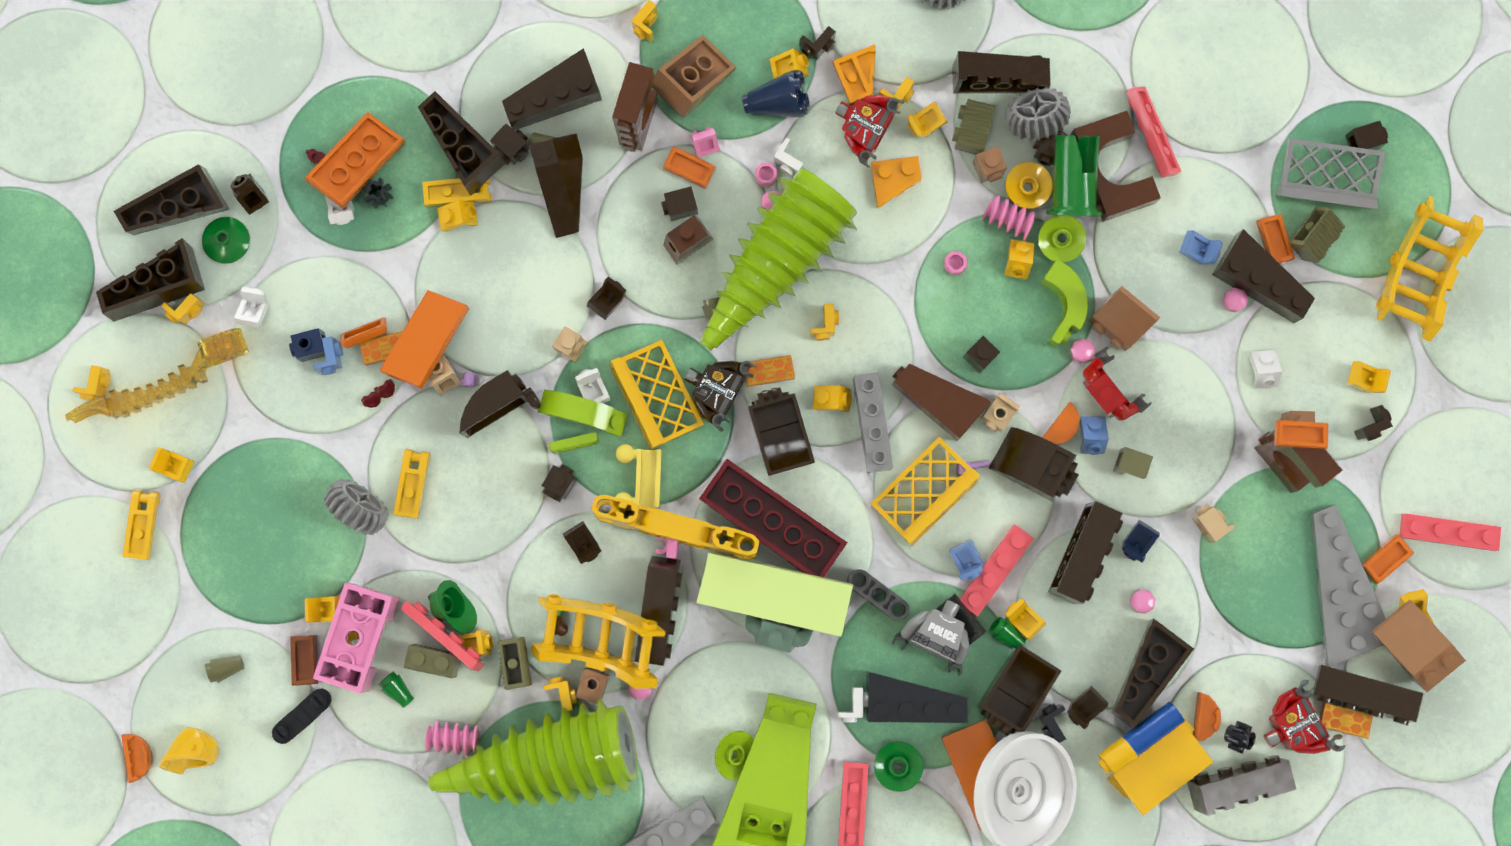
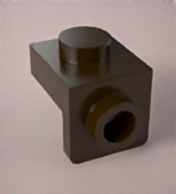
(822, 44)
(607, 298)
(1382, 422)
(582, 543)
(1086, 707)

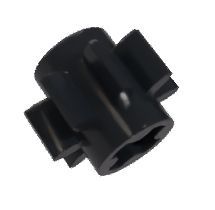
(371, 193)
(1240, 737)

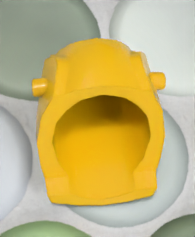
(190, 750)

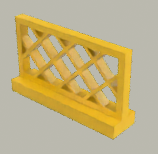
(635, 398)
(943, 502)

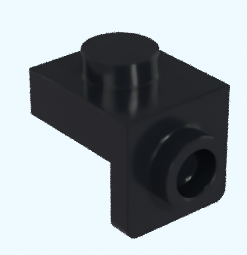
(1050, 726)

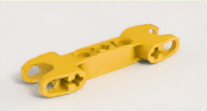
(674, 526)

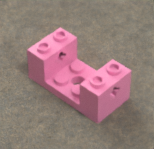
(364, 612)

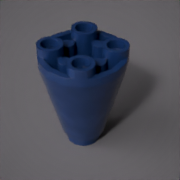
(779, 97)

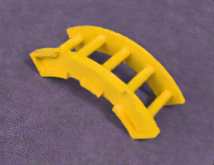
(1443, 279)
(635, 675)

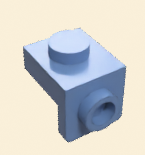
(1200, 248)
(333, 351)
(1093, 435)
(967, 560)

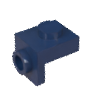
(1139, 541)

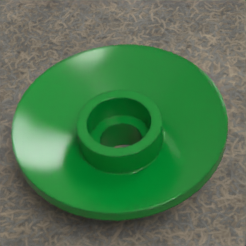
(233, 247)
(900, 779)

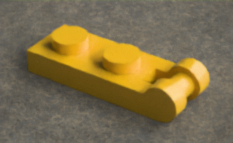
(450, 190)
(411, 484)
(141, 525)

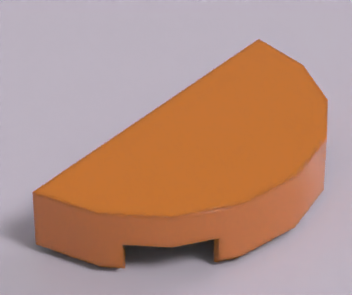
(1064, 426)
(1206, 718)
(137, 756)

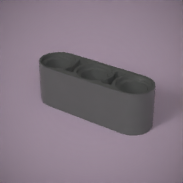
(889, 600)

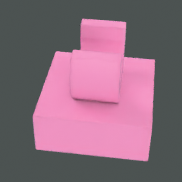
(705, 142)
(670, 549)

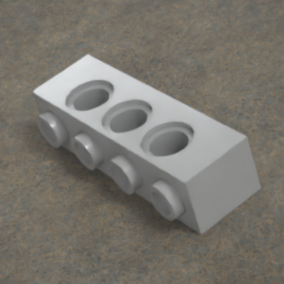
(872, 422)

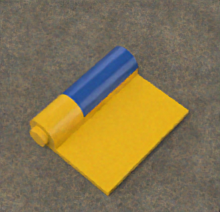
(1155, 758)

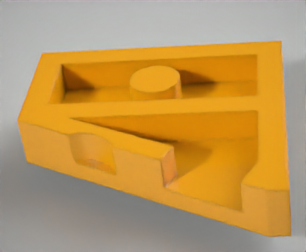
(856, 73)
(894, 177)

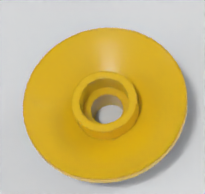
(1036, 177)

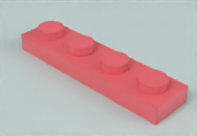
(1154, 133)
(1450, 532)
(996, 569)
(451, 641)
(853, 804)

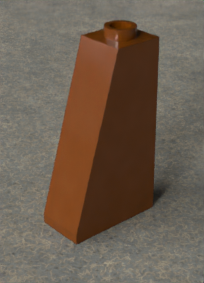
(940, 400)

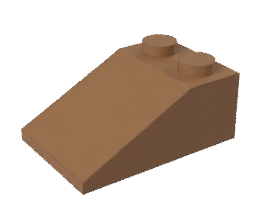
(692, 75)
(1123, 319)
(1418, 646)

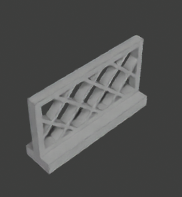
(1333, 194)

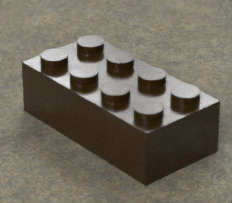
(1086, 552)

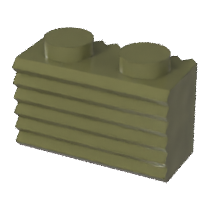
(974, 126)
(1317, 234)
(431, 661)
(514, 663)

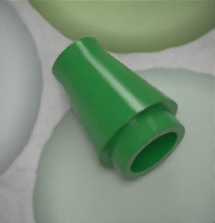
(1005, 632)
(396, 689)

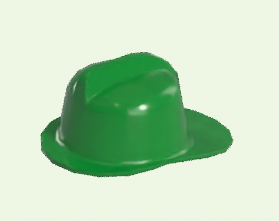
(452, 605)

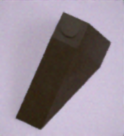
(560, 177)

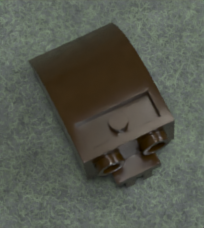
(494, 401)
(780, 431)
(1036, 464)
(1018, 691)

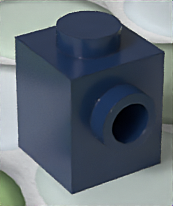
(307, 345)

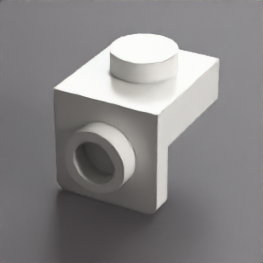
(787, 163)
(339, 215)
(252, 307)
(1266, 368)
(591, 386)
(859, 700)

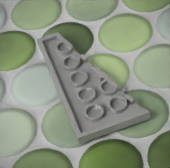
(1344, 591)

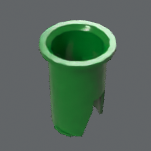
(1075, 176)

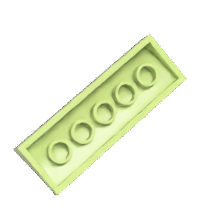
(775, 593)

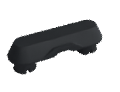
(301, 716)

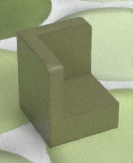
(1133, 463)

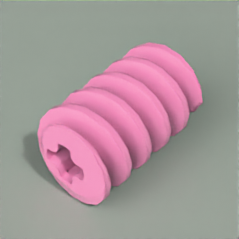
(1009, 217)
(452, 738)

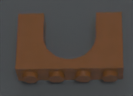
(635, 107)
(1111, 198)
(1297, 465)

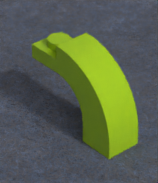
(1072, 293)
(582, 411)

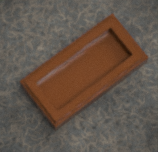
(303, 659)

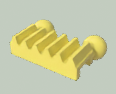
(647, 475)

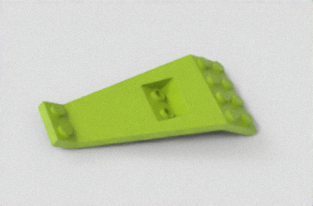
(772, 780)

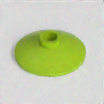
(1066, 250)
(740, 744)

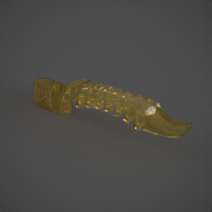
(211, 352)

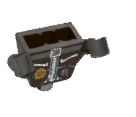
(717, 388)

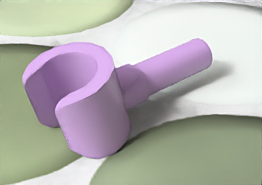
(469, 380)
(960, 470)

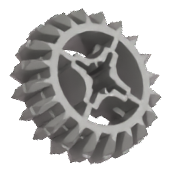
(1038, 113)
(356, 507)

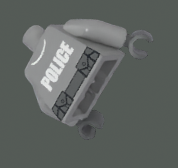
(938, 635)

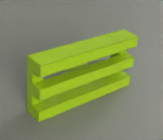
(574, 443)

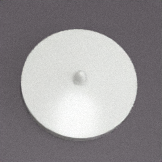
(1025, 791)

